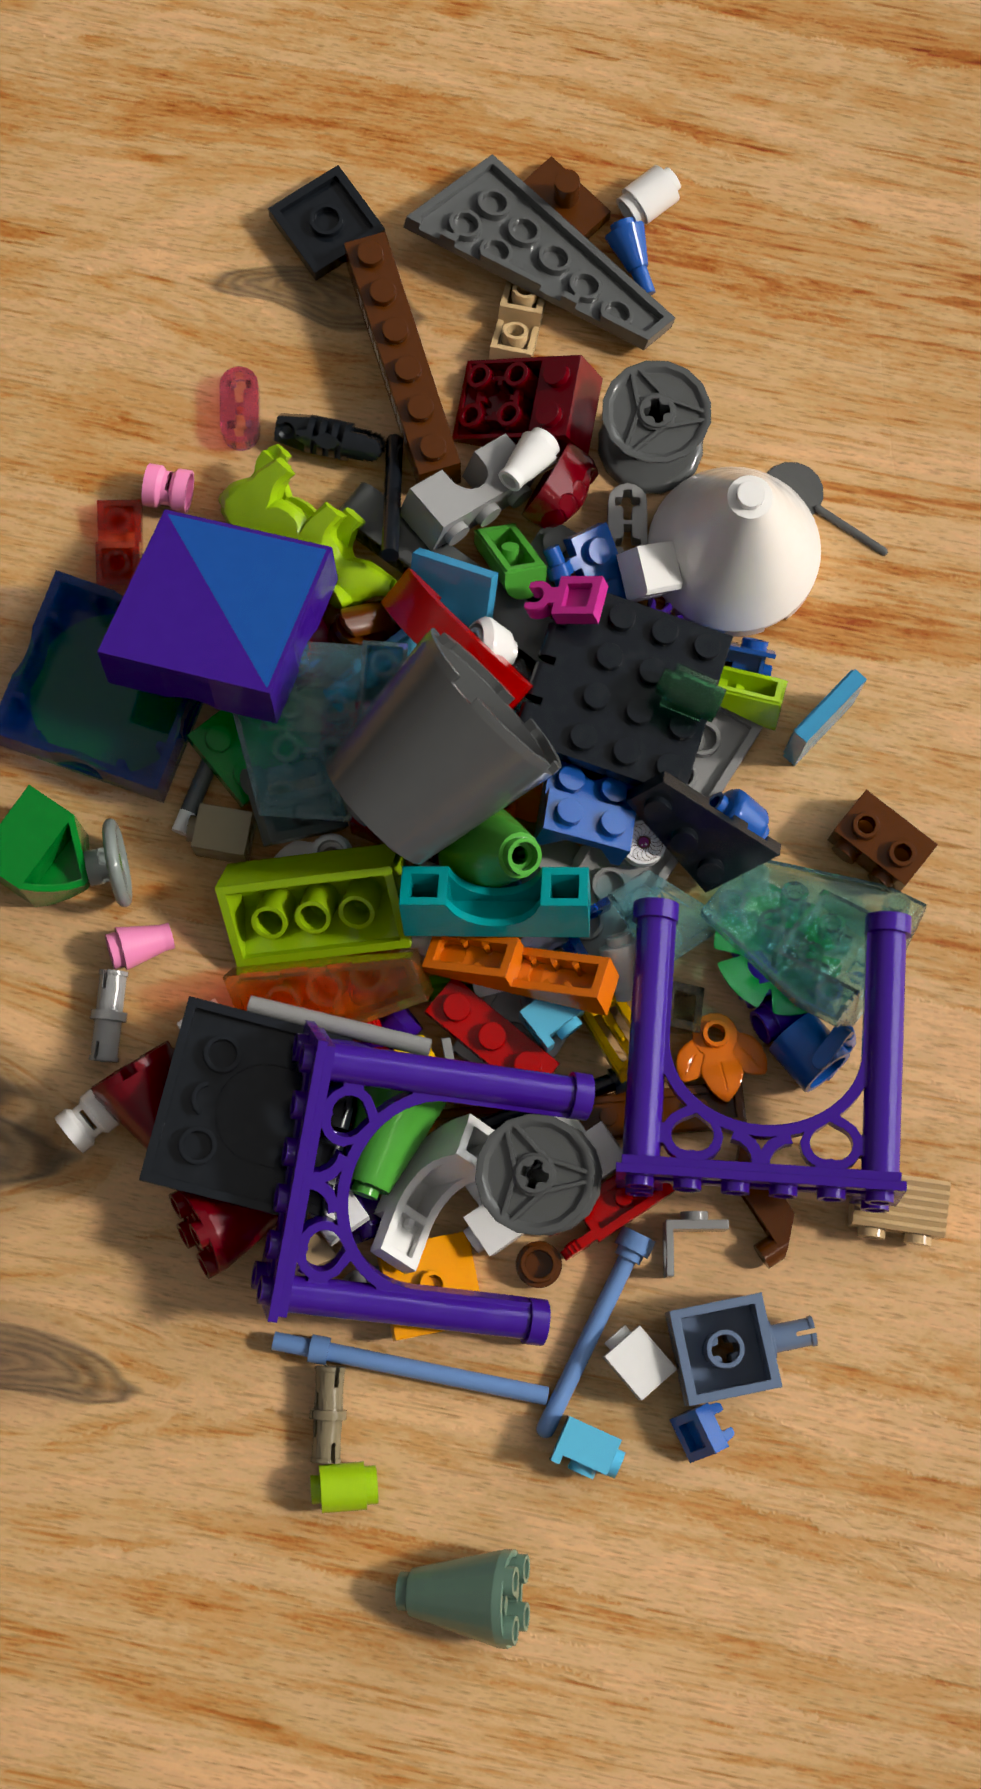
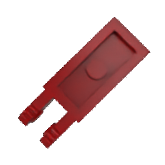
(611, 1213)

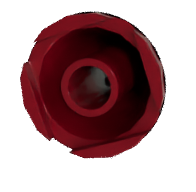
(136, 1091)

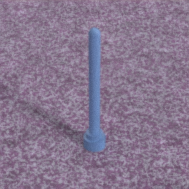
(630, 1251)

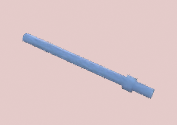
(320, 1350)

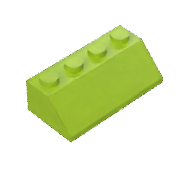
(313, 905)

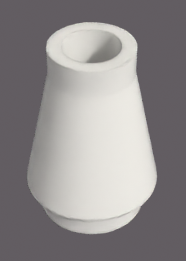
(530, 457)

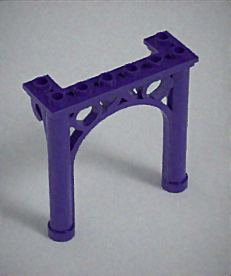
(879, 1077)
(308, 1288)

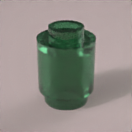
(690, 693)

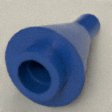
(629, 245)

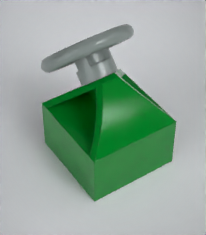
(49, 855)

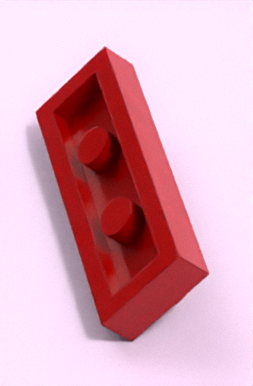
(486, 1031)

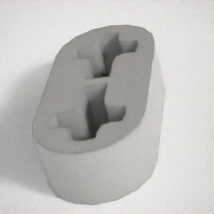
(638, 521)

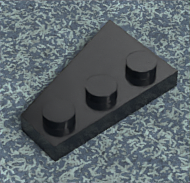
(698, 835)

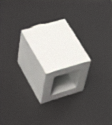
(637, 1361)

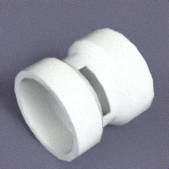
(79, 1128)

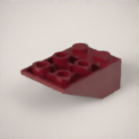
(528, 394)

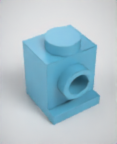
(547, 1020)
(588, 1449)

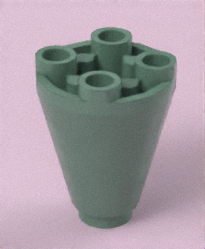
(470, 1596)

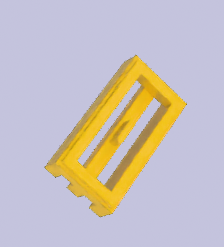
(619, 1067)

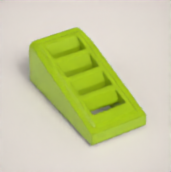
(753, 695)

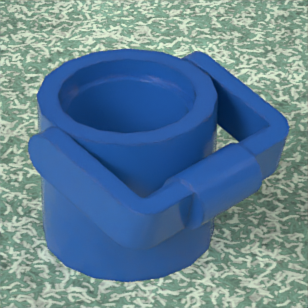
(813, 1051)

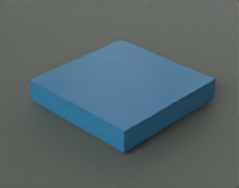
(464, 587)
(824, 716)

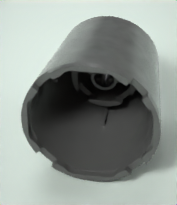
(437, 752)

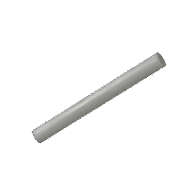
(342, 1026)

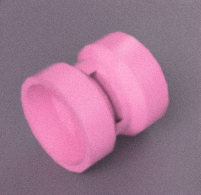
(167, 488)

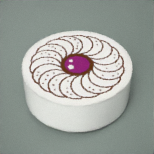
(645, 847)

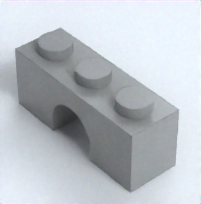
(446, 512)

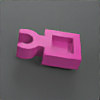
(572, 602)

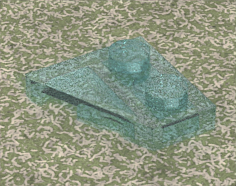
(691, 926)

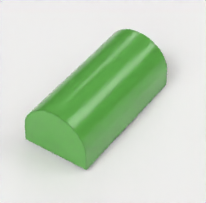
(512, 557)

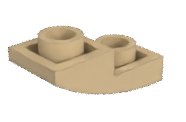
(517, 324)

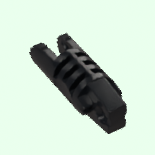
(328, 437)

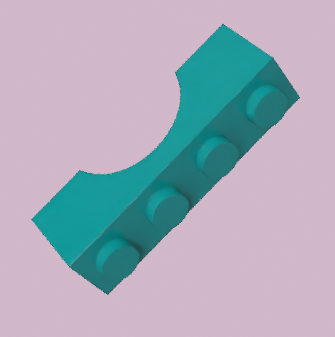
(443, 904)

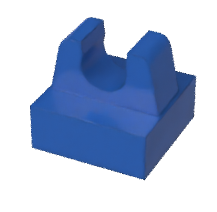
(700, 1431)

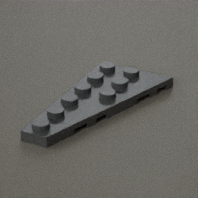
(519, 237)

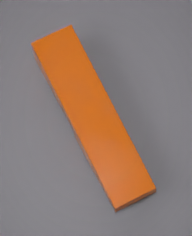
(536, 973)

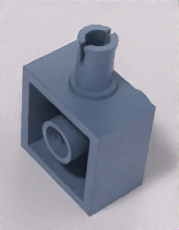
(755, 1345)

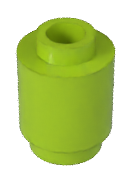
(344, 1487)

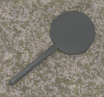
(810, 489)

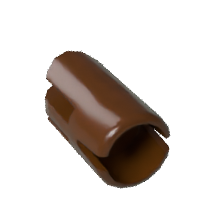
(362, 623)

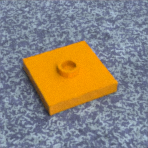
(444, 1263)

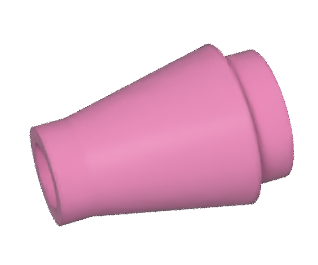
(138, 944)

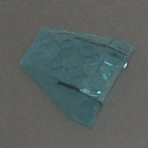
(323, 706)
(806, 932)

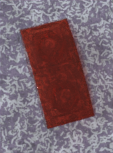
(119, 541)

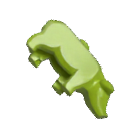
(267, 505)

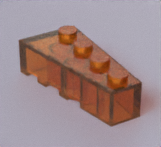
(344, 986)

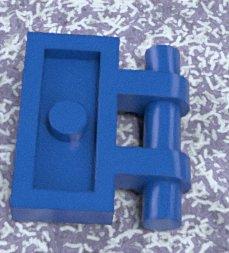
(590, 554)

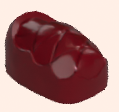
(561, 489)

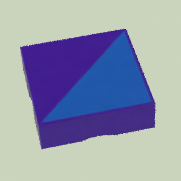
(219, 615)

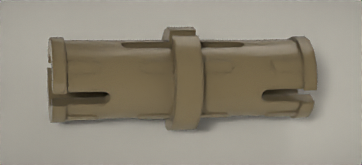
(328, 1414)

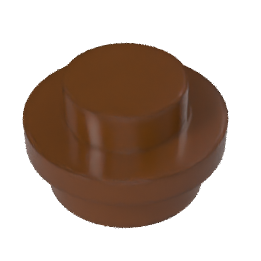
(538, 1264)

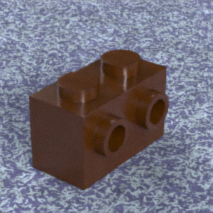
(881, 842)

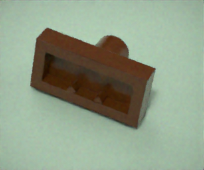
(569, 197)

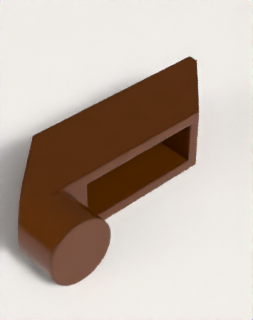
(773, 1216)

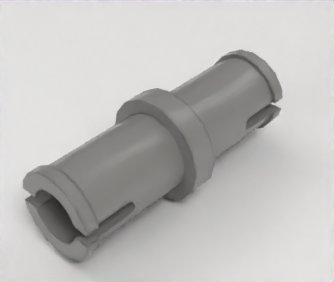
(108, 1016)

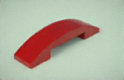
(419, 610)

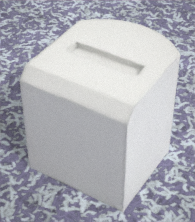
(649, 571)

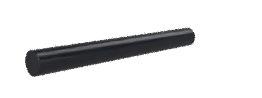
(392, 498)

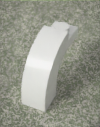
(434, 1174)

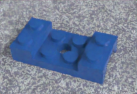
(586, 812)

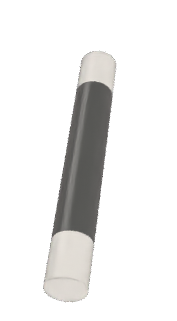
(193, 797)

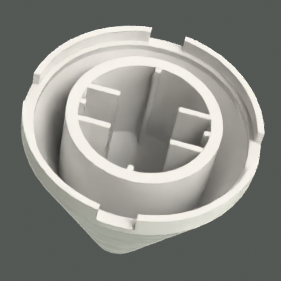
(740, 548)

